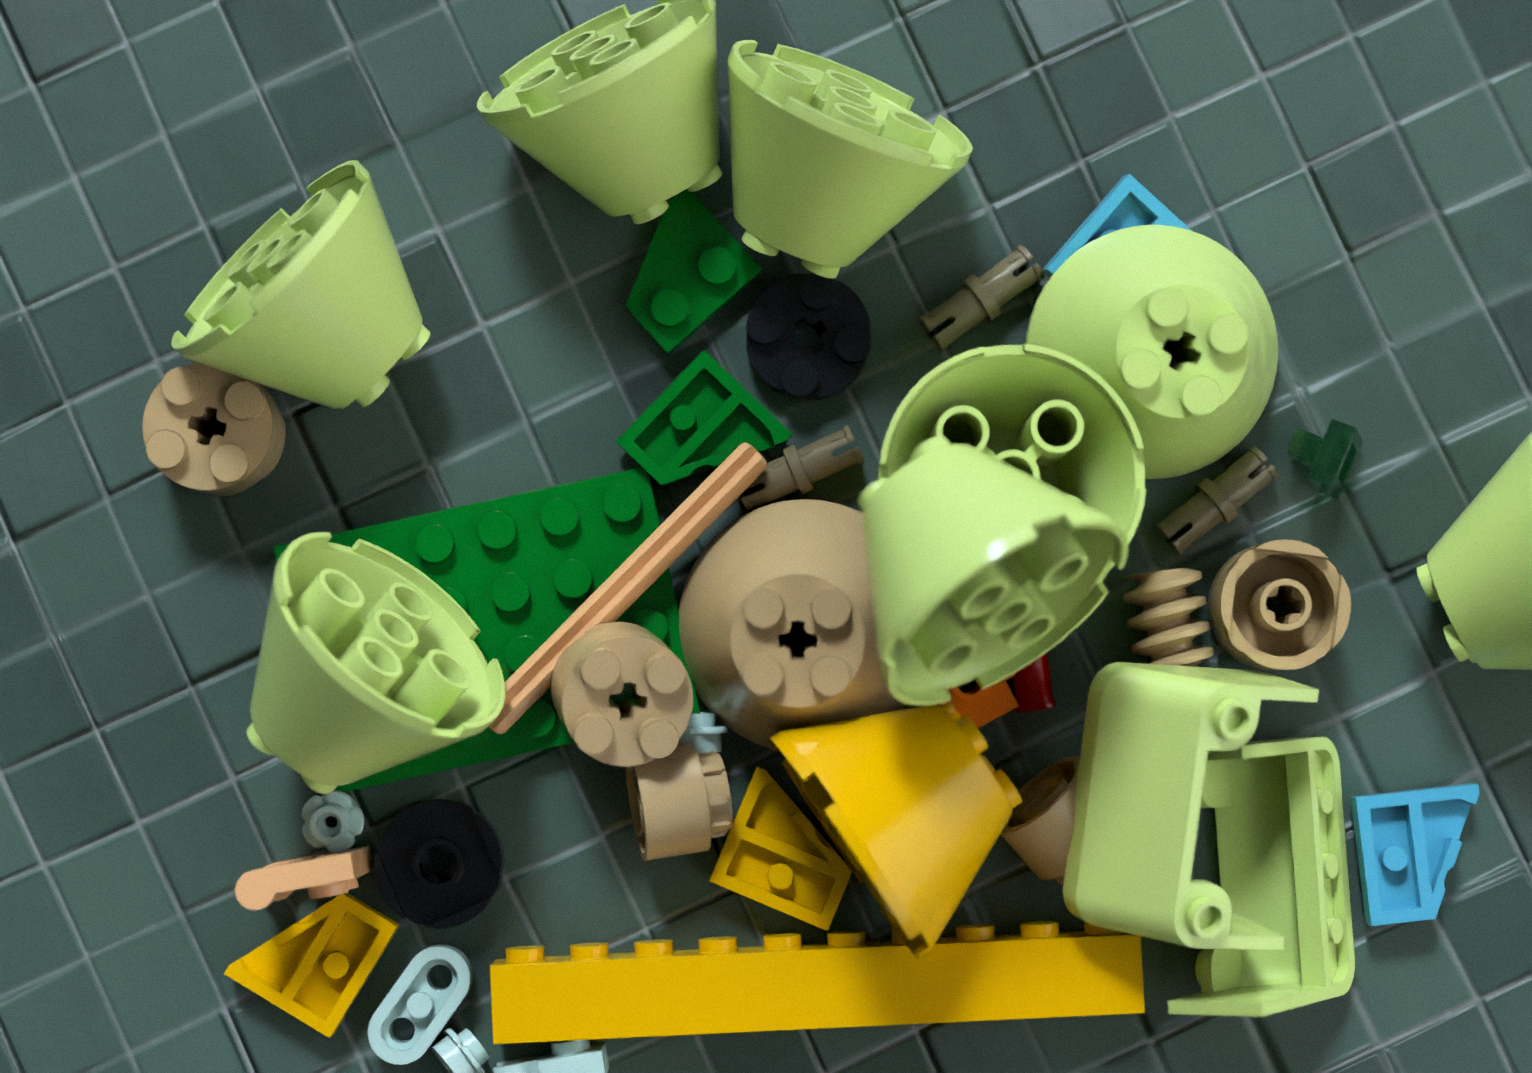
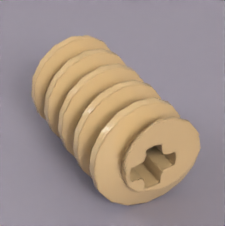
(1168, 617)

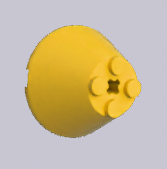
(904, 807)

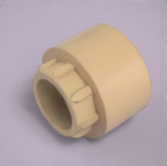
(679, 802)
(1044, 820)

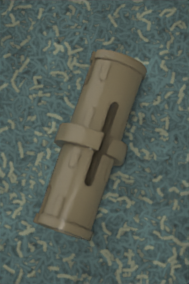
(981, 297)
(803, 467)
(1216, 501)

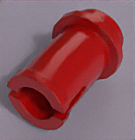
(1034, 686)

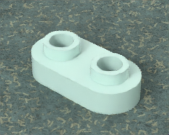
(421, 1003)

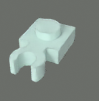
(566, 1057)

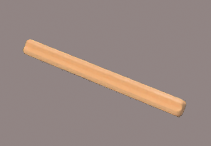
(632, 577)

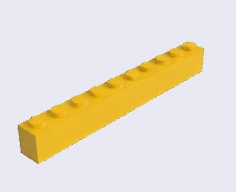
(813, 984)

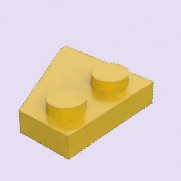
(781, 856)
(318, 962)

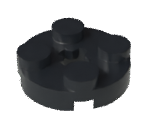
(800, 371)
(405, 848)

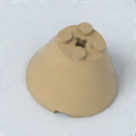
(742, 599)

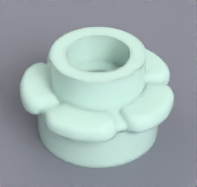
(704, 733)
(349, 821)
(460, 1052)

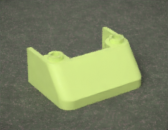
(1143, 799)
(1283, 870)

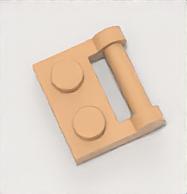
(322, 874)

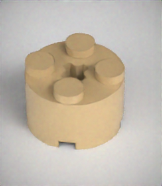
(220, 464)
(1304, 580)
(646, 721)

